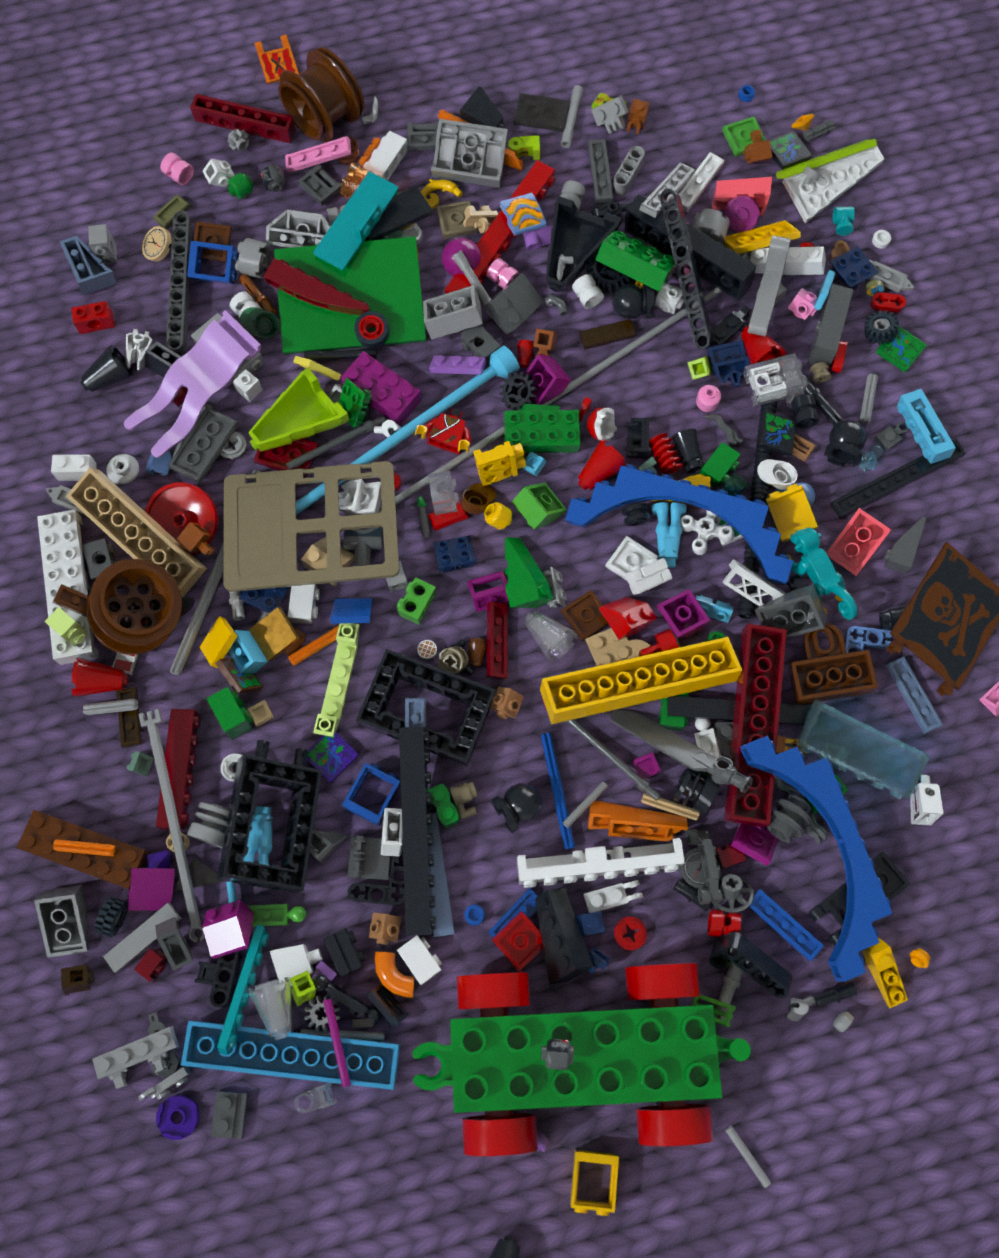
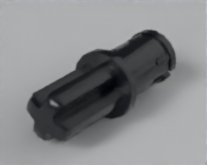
(690, 893)
(835, 994)

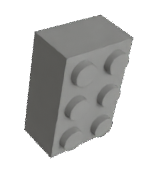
(452, 312)

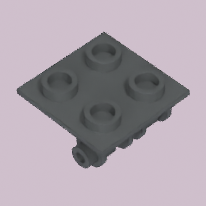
(366, 859)

